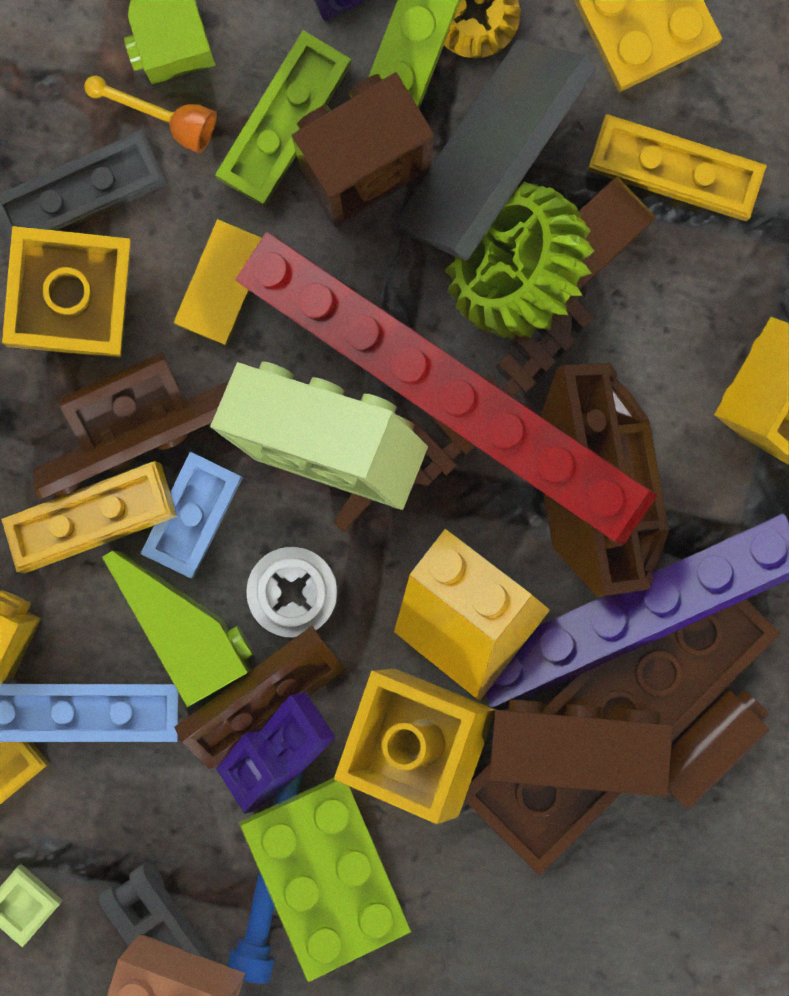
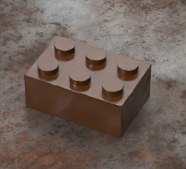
(363, 147)

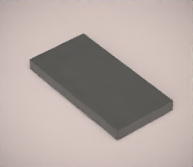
(494, 147)

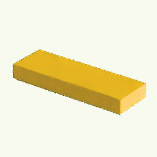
(677, 167)
(89, 517)

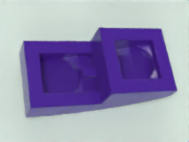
(277, 754)

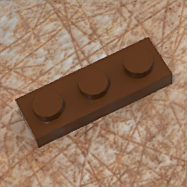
(252, 700)

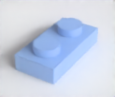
(200, 501)

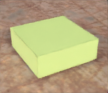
(25, 905)

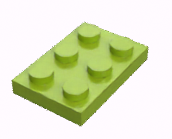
(324, 878)

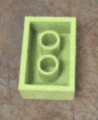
(321, 433)

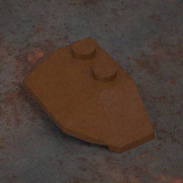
(609, 421)

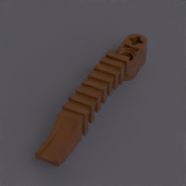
(615, 221)

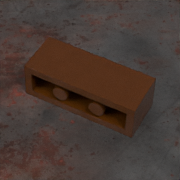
(581, 749)

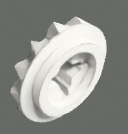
(264, 591)

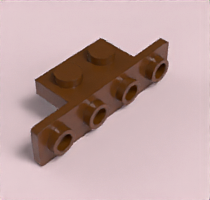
(123, 420)

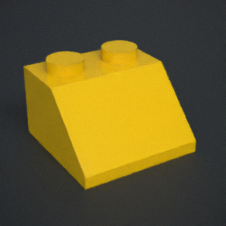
(759, 395)
(466, 614)

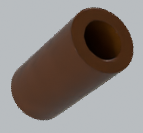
(714, 745)

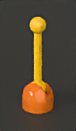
(189, 124)

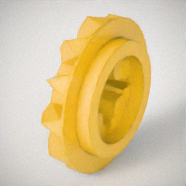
(472, 39)

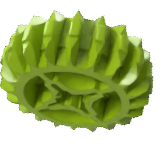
(523, 265)

